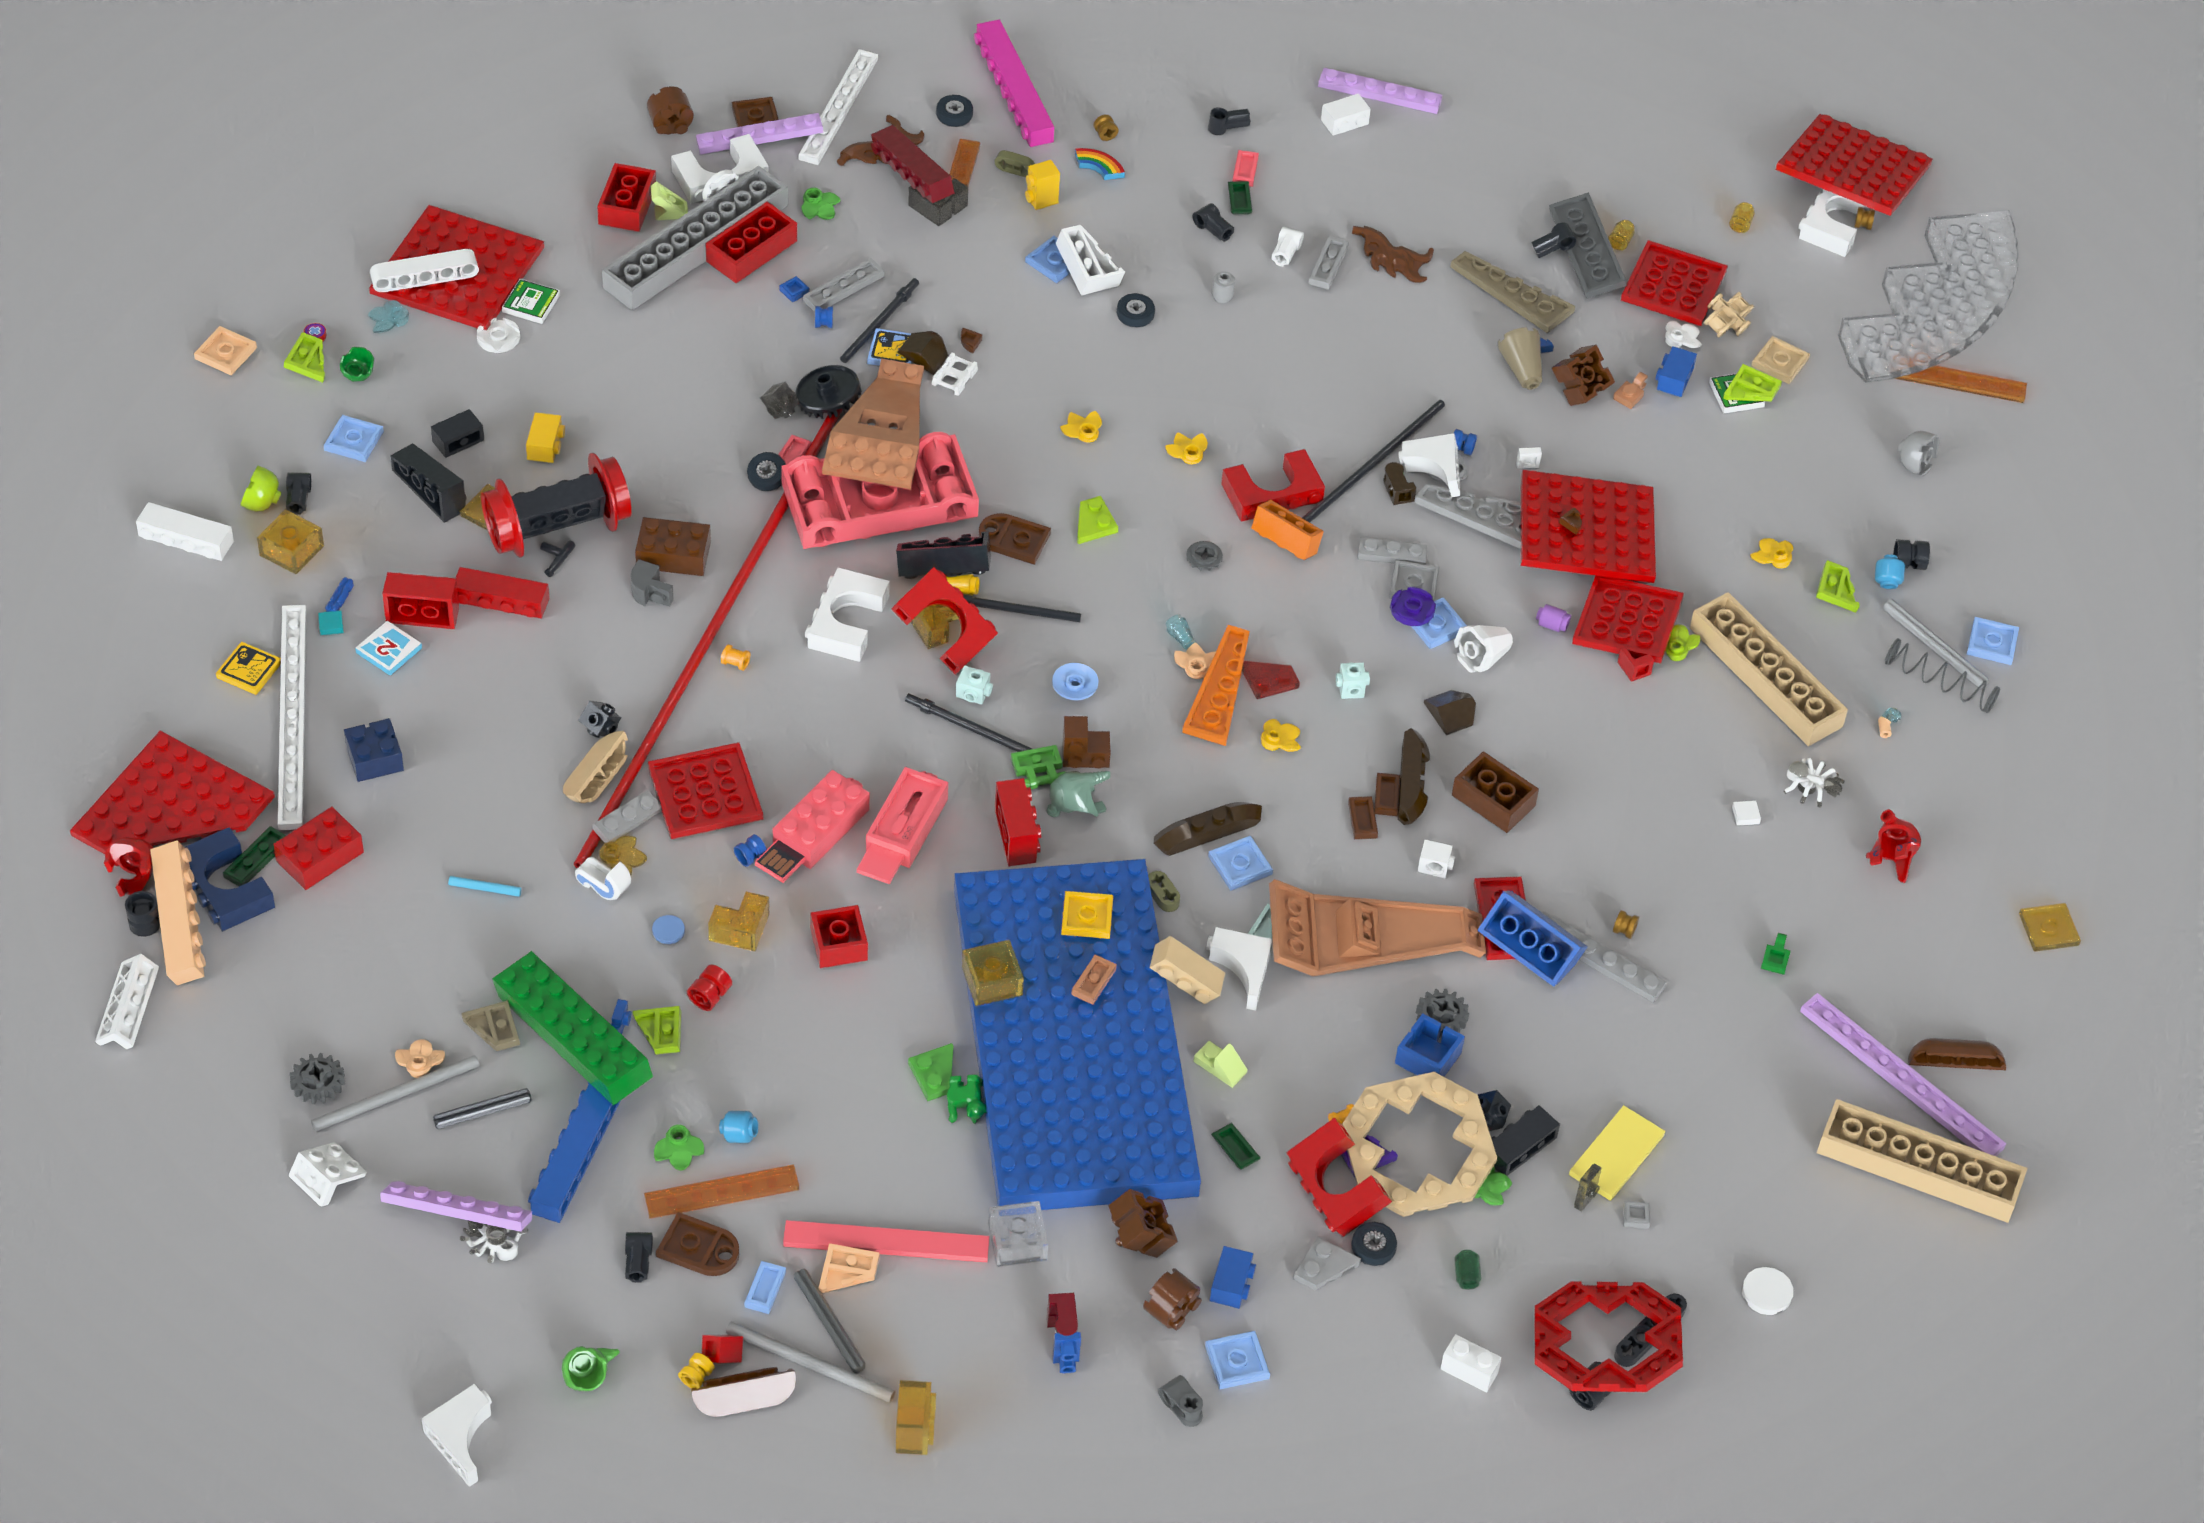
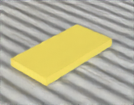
(1619, 1150)

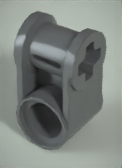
(1182, 1400)

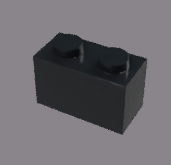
(457, 433)

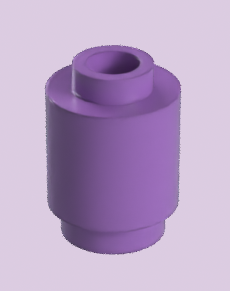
(1553, 618)

